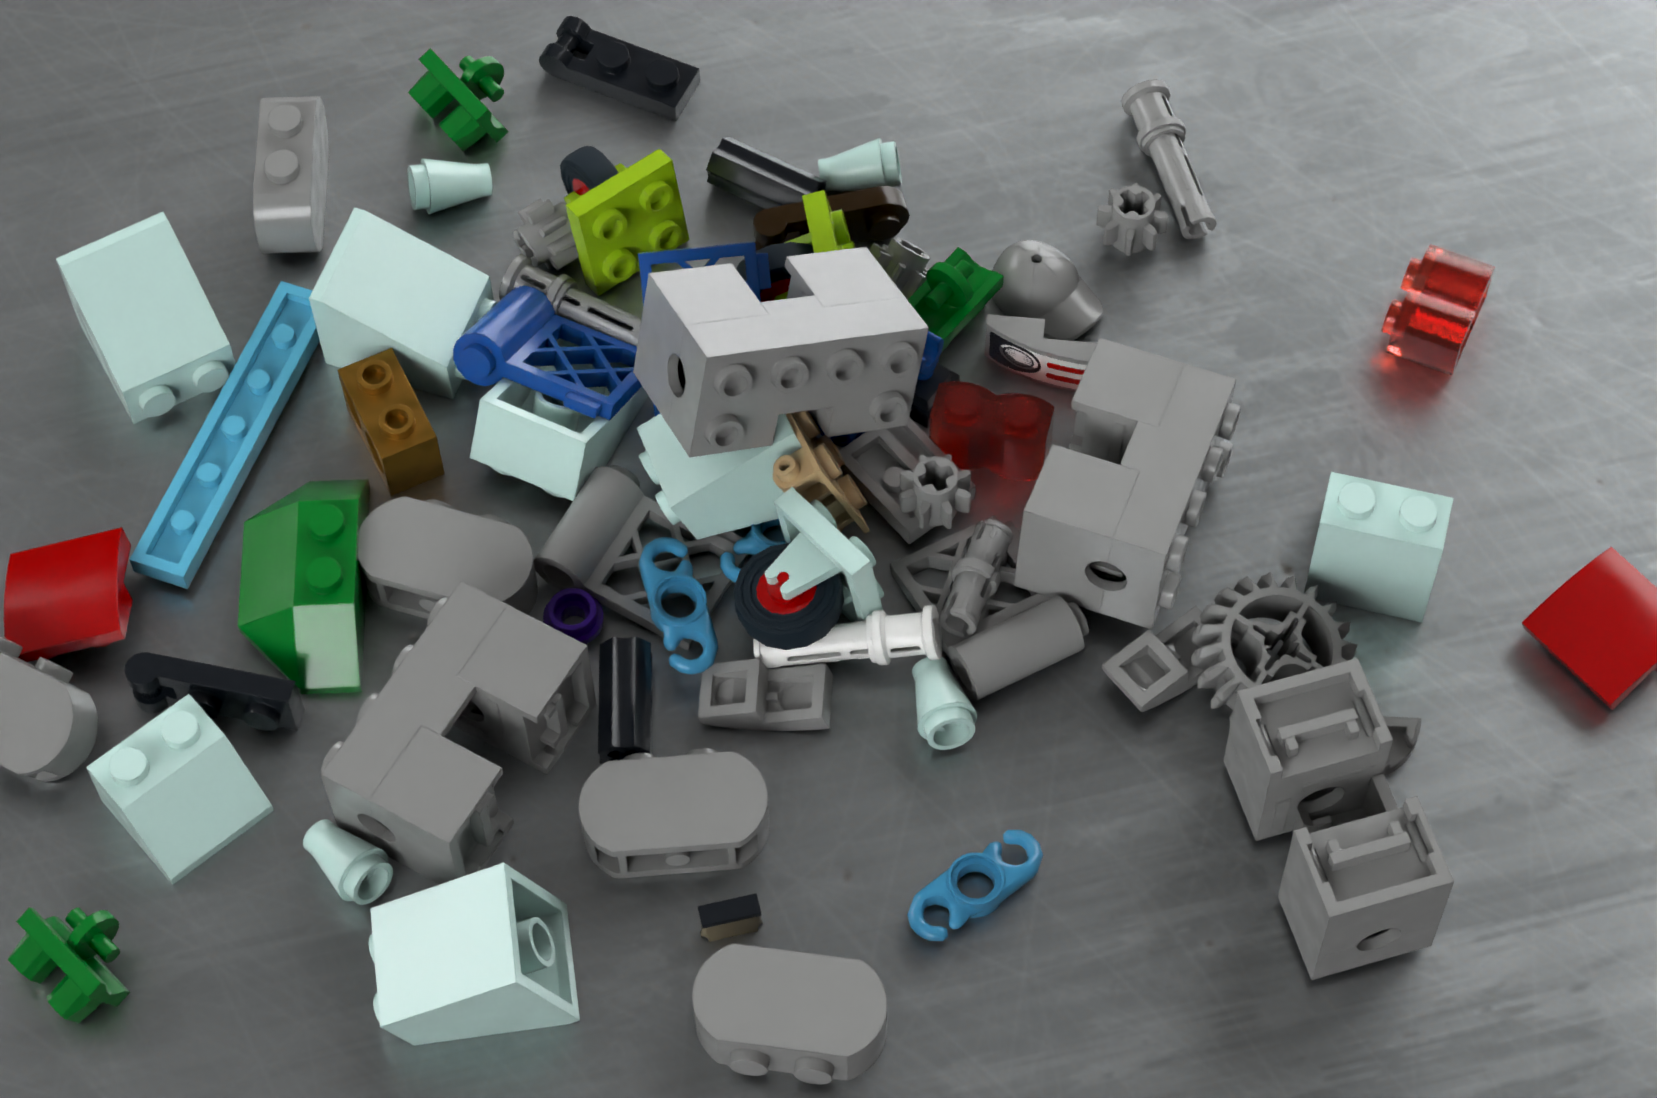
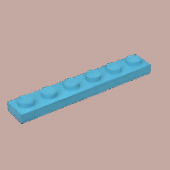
(229, 440)

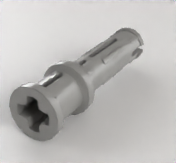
(1162, 138)
(571, 302)

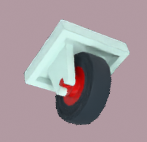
(801, 587)

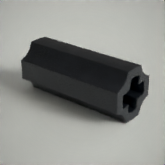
(759, 175)
(624, 698)

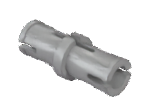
(975, 578)

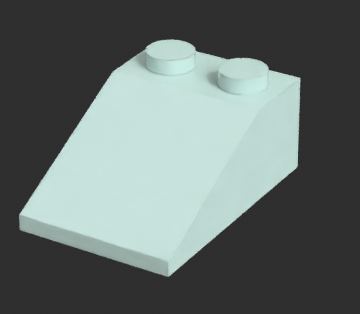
(542, 440)

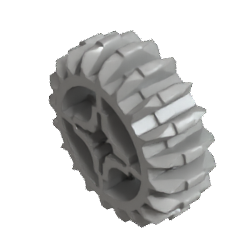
(1228, 625)

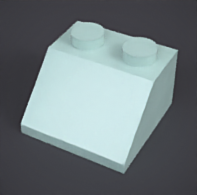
(179, 789)

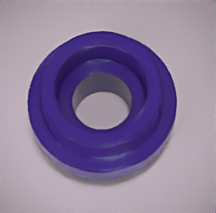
(575, 603)

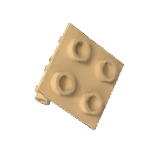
(817, 473)

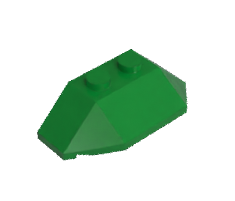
(306, 585)

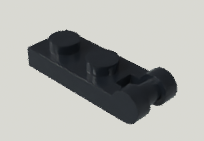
(620, 69)
(220, 691)

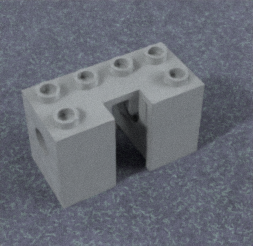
(732, 364)
(1118, 504)
(470, 669)
(1359, 869)

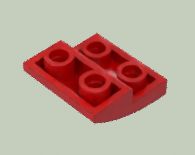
(68, 595)
(1601, 626)

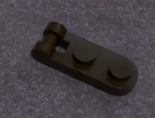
(869, 215)

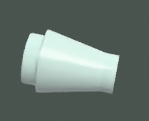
(862, 167)
(445, 184)
(942, 707)
(350, 863)

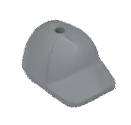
(1046, 290)

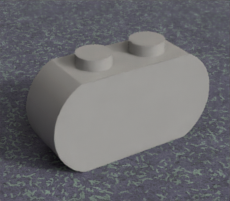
(291, 175)
(423, 549)
(43, 718)
(674, 814)
(790, 1013)

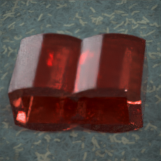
(1438, 309)
(992, 431)

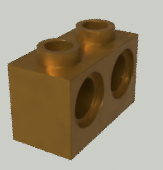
(391, 421)

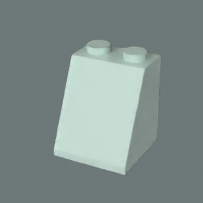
(399, 295)
(147, 317)
(718, 489)
(1378, 546)
(473, 959)

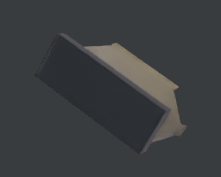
(730, 917)

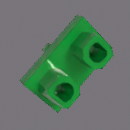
(441, 86)
(954, 294)
(53, 943)

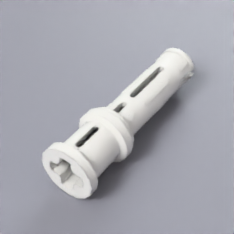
(875, 638)

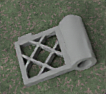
(599, 531)
(1013, 638)

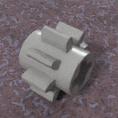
(1132, 219)
(546, 234)
(903, 264)
(935, 491)

